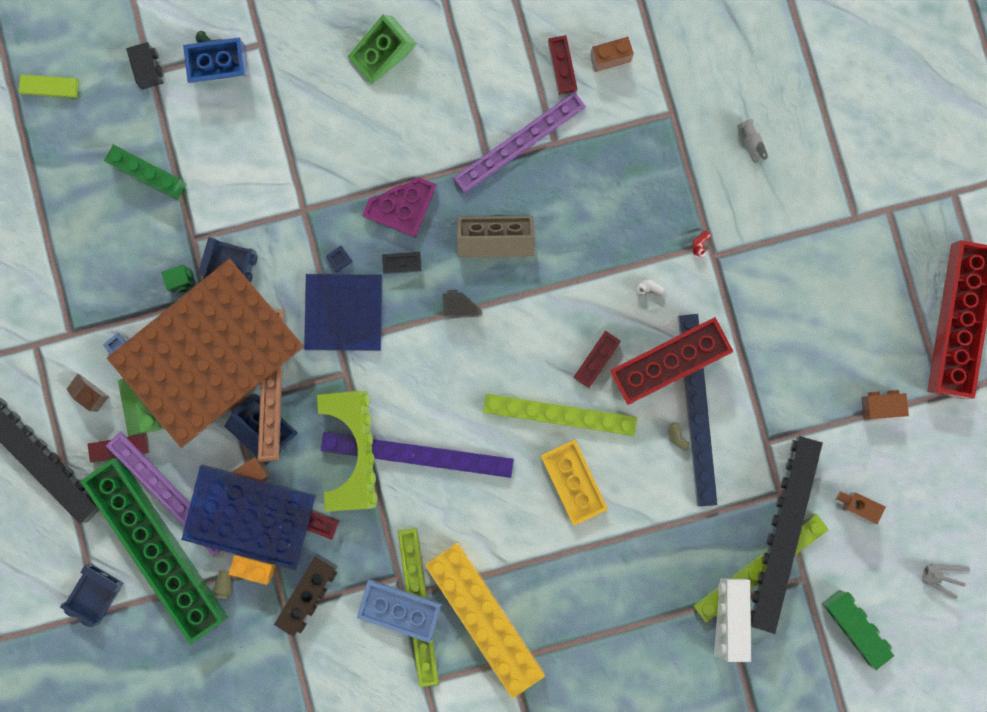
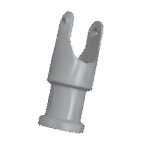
(752, 140)

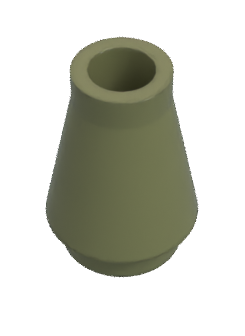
(223, 585)

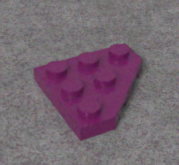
(402, 206)

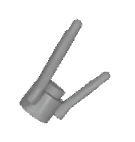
(933, 575)

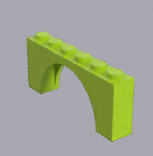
(359, 489)

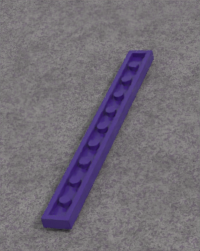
(421, 455)

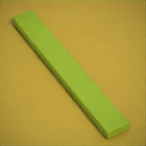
(415, 584)

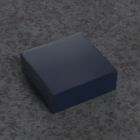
(339, 258)

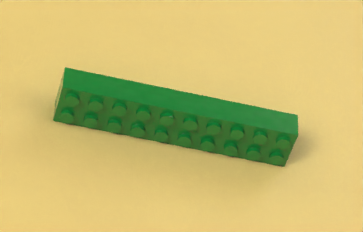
(154, 549)

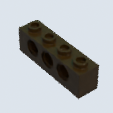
(286, 619)

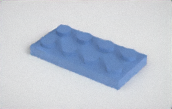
(399, 610)

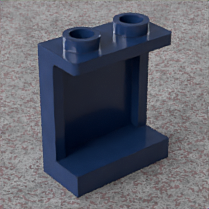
(219, 252)
(92, 596)

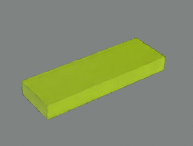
(48, 86)

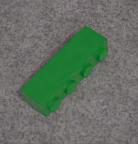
(145, 172)
(858, 629)

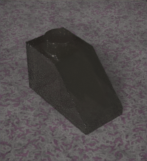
(459, 306)

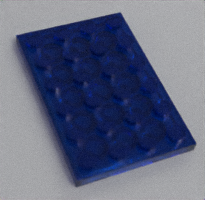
(248, 517)

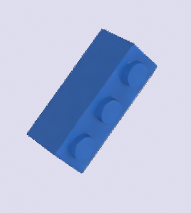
(215, 60)

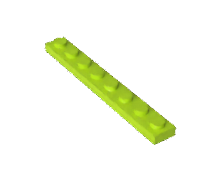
(560, 414)
(810, 531)

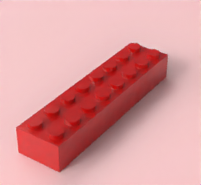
(961, 323)

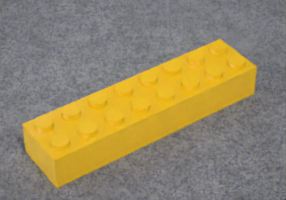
(485, 619)

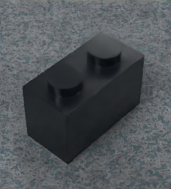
(145, 65)

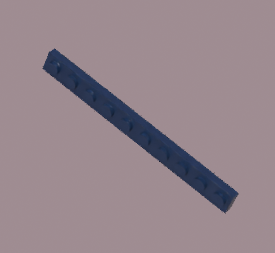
(699, 427)

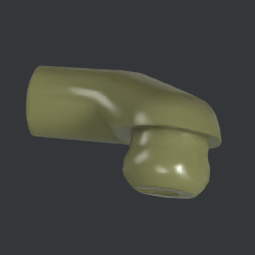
(675, 436)

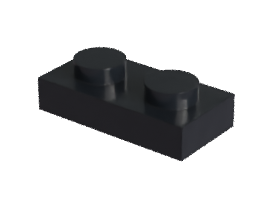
(401, 262)

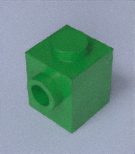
(178, 278)

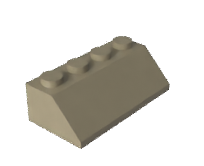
(495, 236)

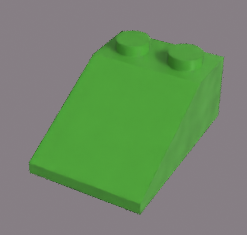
(381, 48)

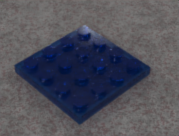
(343, 312)

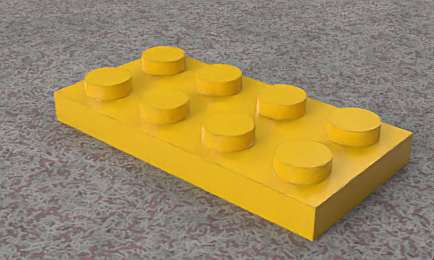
(574, 482)

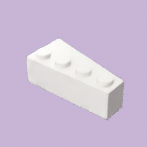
(733, 621)

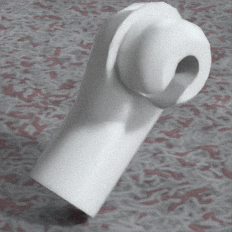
(649, 285)

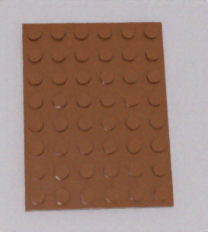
(205, 353)

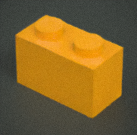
(251, 569)

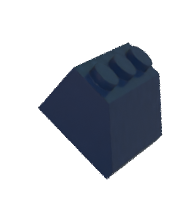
(245, 426)

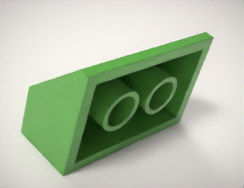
(137, 416)

